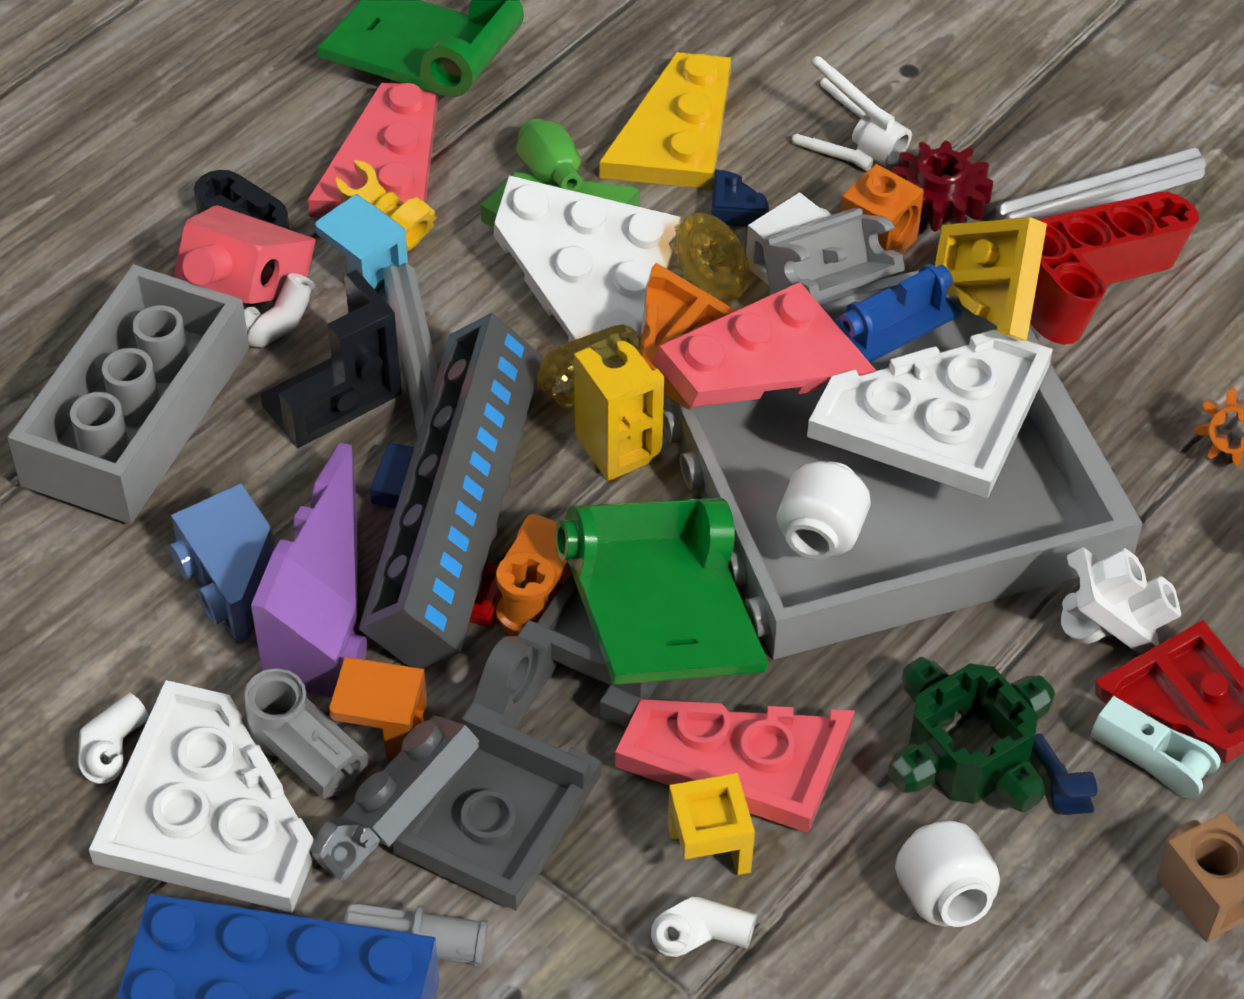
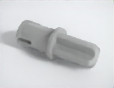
(455, 937)

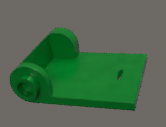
(423, 41)
(661, 588)

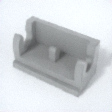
(831, 254)

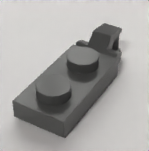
(394, 796)

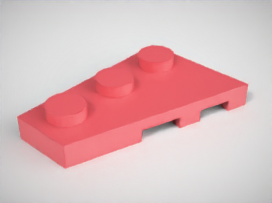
(393, 138)
(760, 349)
(778, 755)

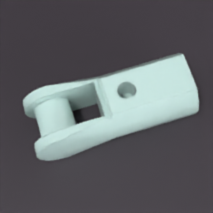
(1147, 741)

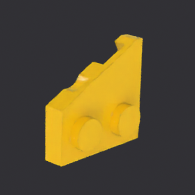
(995, 269)

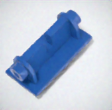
(901, 313)

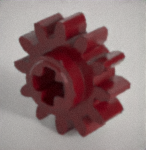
(949, 183)

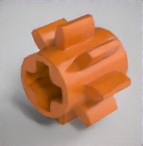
(1222, 438)

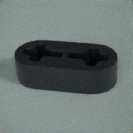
(247, 198)

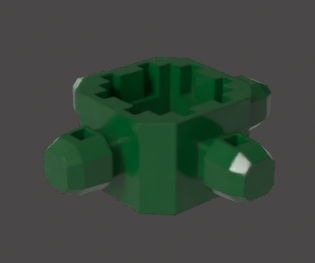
(959, 773)

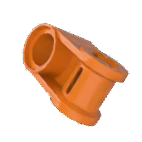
(529, 575)

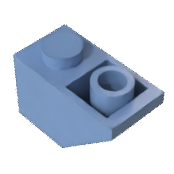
(226, 550)

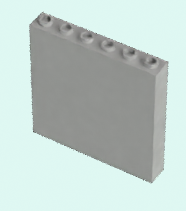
(922, 540)

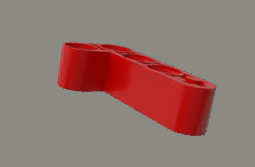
(1101, 248)

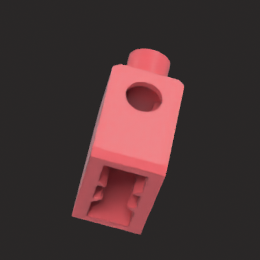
(231, 254)

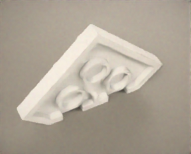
(583, 253)
(937, 411)
(204, 807)

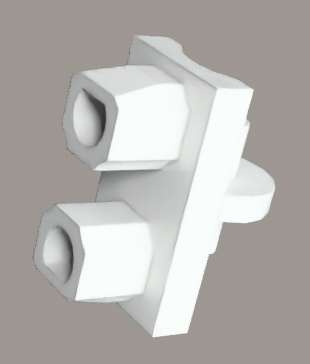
(1117, 601)

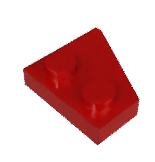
(1188, 687)

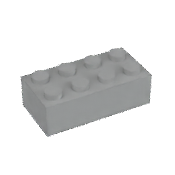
(130, 393)

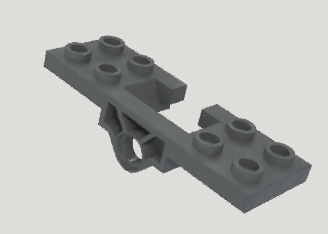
(517, 793)

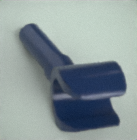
(1069, 791)

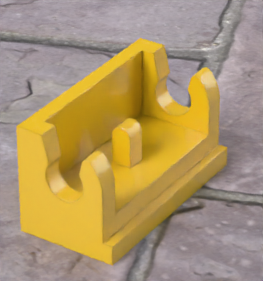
(618, 410)

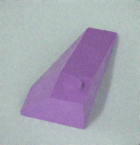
(310, 589)

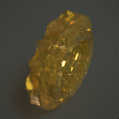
(723, 251)

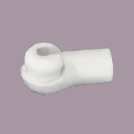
(285, 314)
(102, 739)
(698, 922)

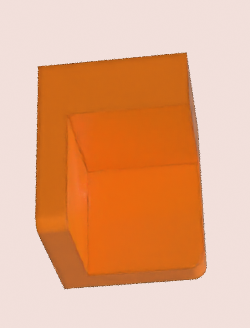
(380, 698)

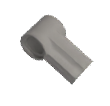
(302, 735)

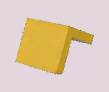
(712, 819)

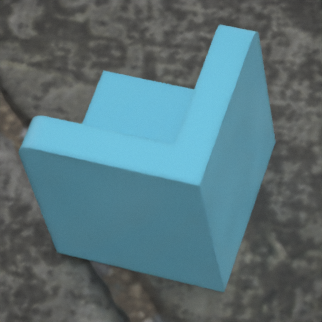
(365, 238)

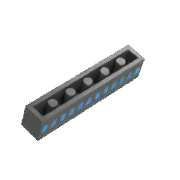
(452, 495)

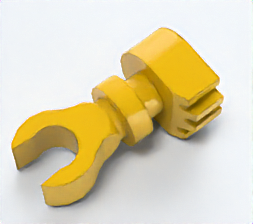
(412, 215)

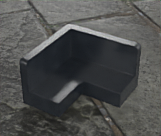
(351, 382)

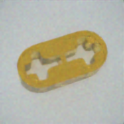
(558, 362)

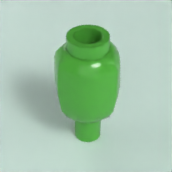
(549, 153)

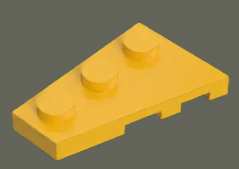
(675, 128)

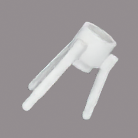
(877, 133)

